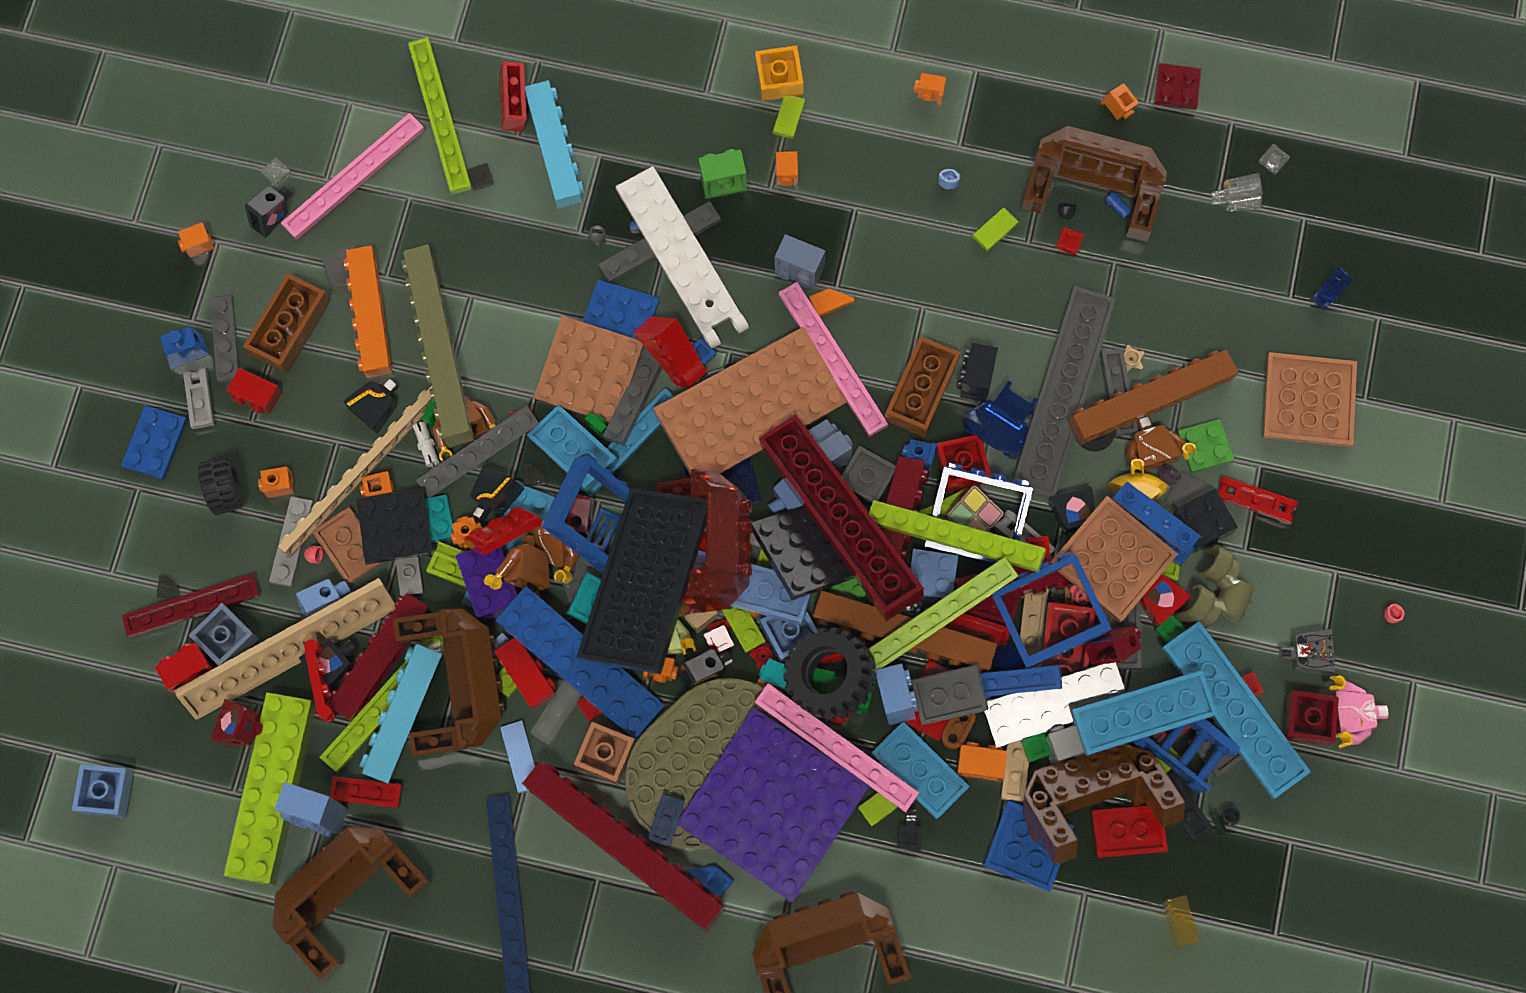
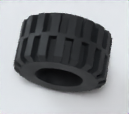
(220, 485)

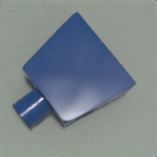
(184, 346)

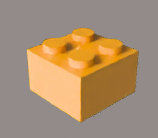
(779, 73)

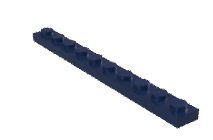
(508, 895)

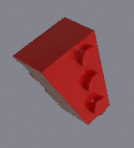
(671, 350)

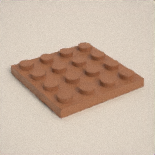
(588, 368)
(1310, 399)
(1117, 557)

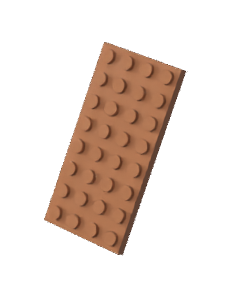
(727, 413)

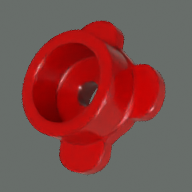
(763, 649)

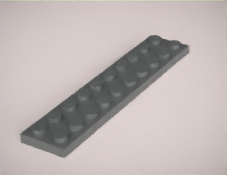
(1064, 390)

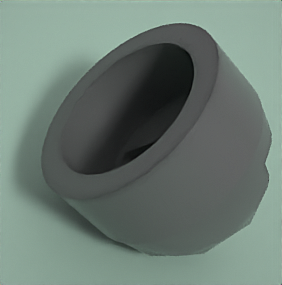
(597, 238)

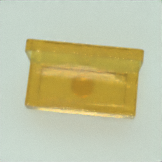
(1180, 921)

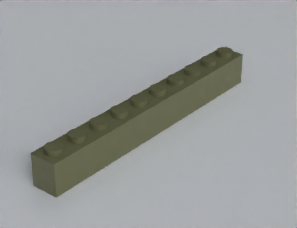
(438, 346)

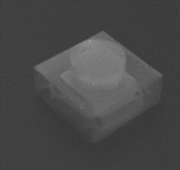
(1274, 159)
(276, 172)

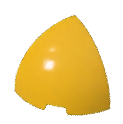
(1146, 483)

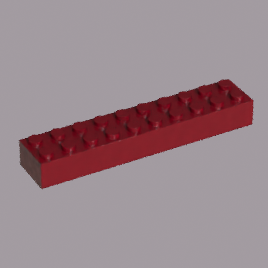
(841, 518)
(621, 845)

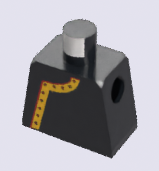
(373, 404)
(494, 492)
(697, 669)

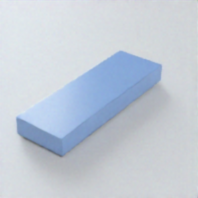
(518, 752)

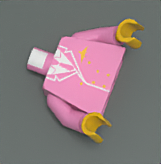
(1356, 712)

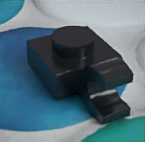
(909, 835)

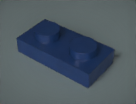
(666, 820)

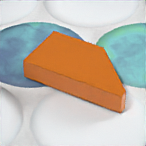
(829, 301)

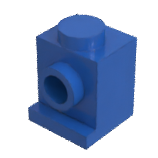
(927, 448)

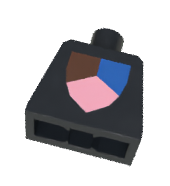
(267, 210)
(1072, 508)
(335, 661)

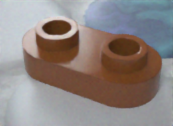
(959, 729)

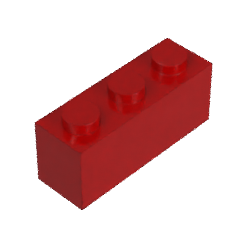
(512, 96)
(526, 673)

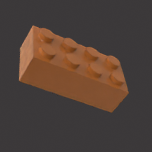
(286, 323)
(922, 386)

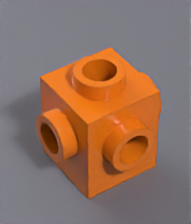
(463, 525)

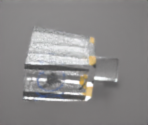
(1240, 193)

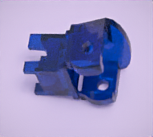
(1002, 421)

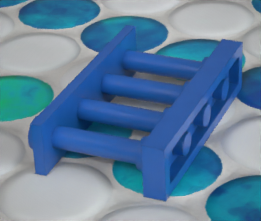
(1158, 521)
(1205, 732)

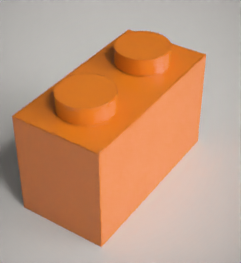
(981, 762)

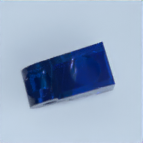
(1332, 289)

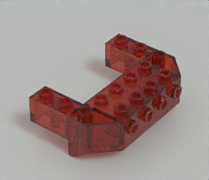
(727, 541)

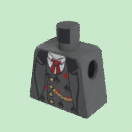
(1311, 652)

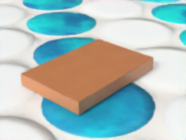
(343, 545)

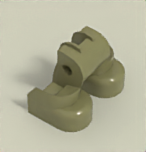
(1231, 599)

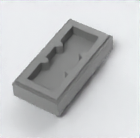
(409, 576)

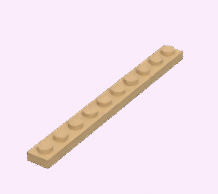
(352, 477)
(1032, 637)

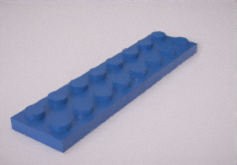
(557, 646)

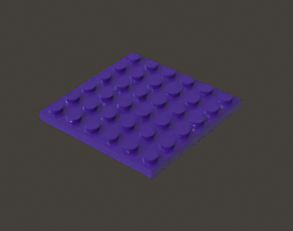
(773, 805)

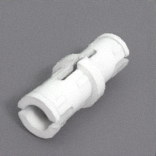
(426, 444)

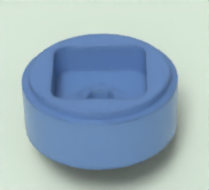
(949, 179)

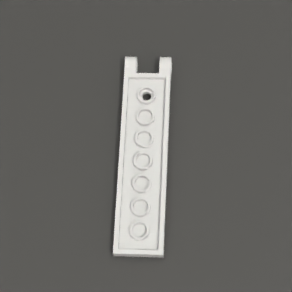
(679, 254)

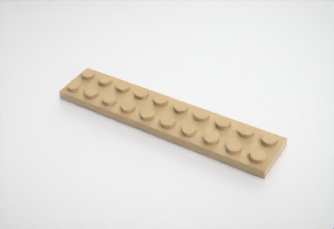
(284, 649)

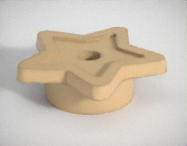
(1136, 355)

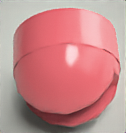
(314, 554)
(1394, 613)

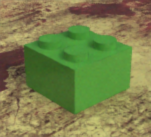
(723, 173)

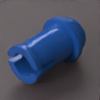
(1118, 204)

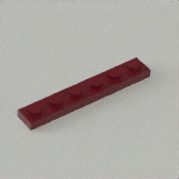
(190, 605)

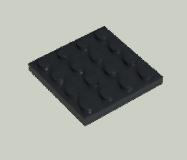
(799, 553)

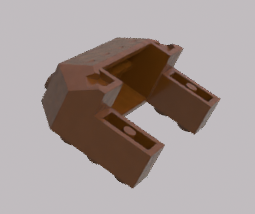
(1102, 164)
(469, 676)
(1091, 780)
(330, 881)
(825, 931)

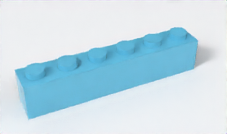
(553, 144)
(401, 712)

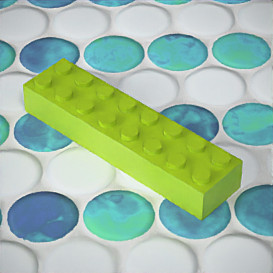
(275, 759)

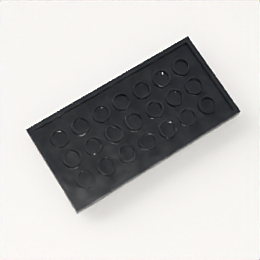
(644, 581)

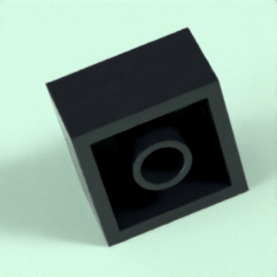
(977, 372)
(1208, 518)

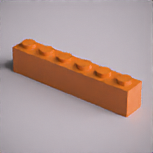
(369, 312)

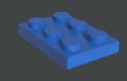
(154, 442)

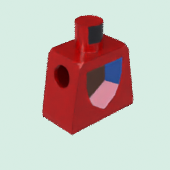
(1163, 600)

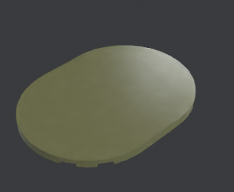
(684, 748)

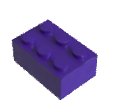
(485, 600)

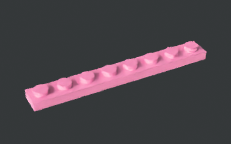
(352, 176)
(843, 374)
(836, 747)

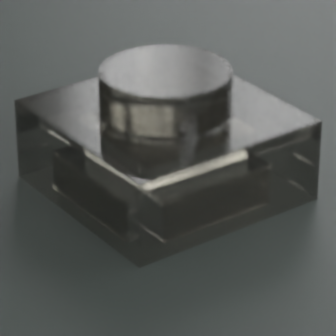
(480, 177)

